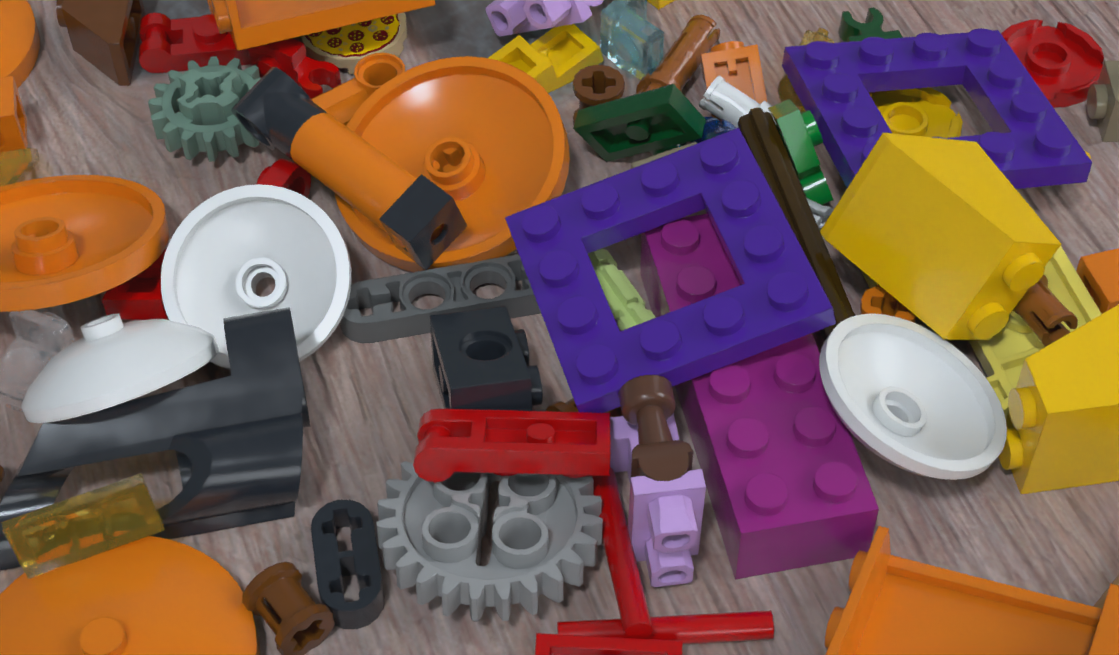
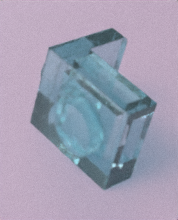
(630, 38)

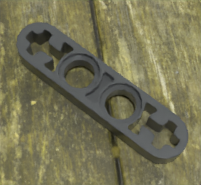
(449, 282)

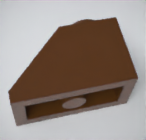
(104, 33)

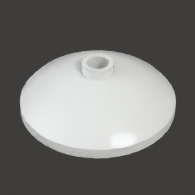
(251, 236)
(115, 366)
(912, 397)

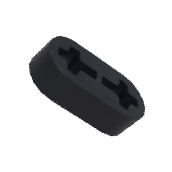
(360, 561)

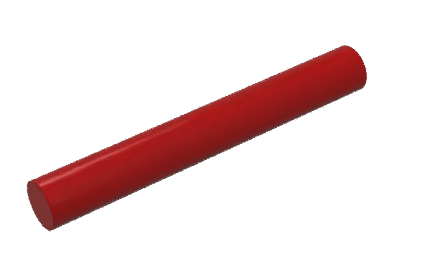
(622, 560)
(686, 628)

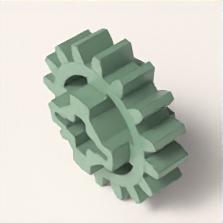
(197, 108)

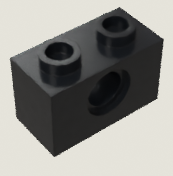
(483, 361)

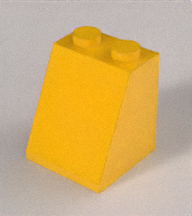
(942, 233)
(1067, 411)

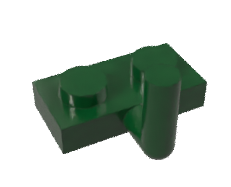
(640, 123)

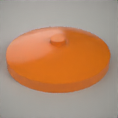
(477, 135)
(75, 238)
(129, 601)

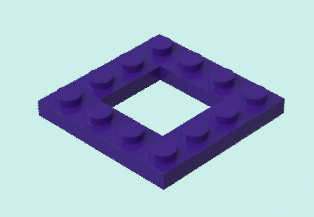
(1027, 136)
(771, 307)

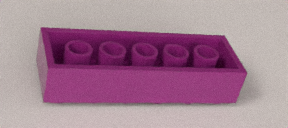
(762, 427)

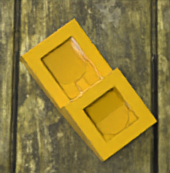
(552, 57)

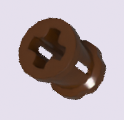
(597, 85)
(288, 609)

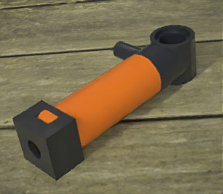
(411, 210)

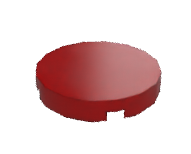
(1058, 59)

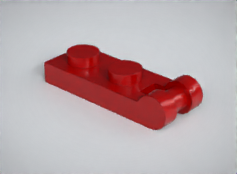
(174, 42)
(512, 443)

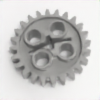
(539, 538)

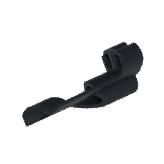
(231, 437)

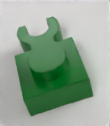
(800, 137)

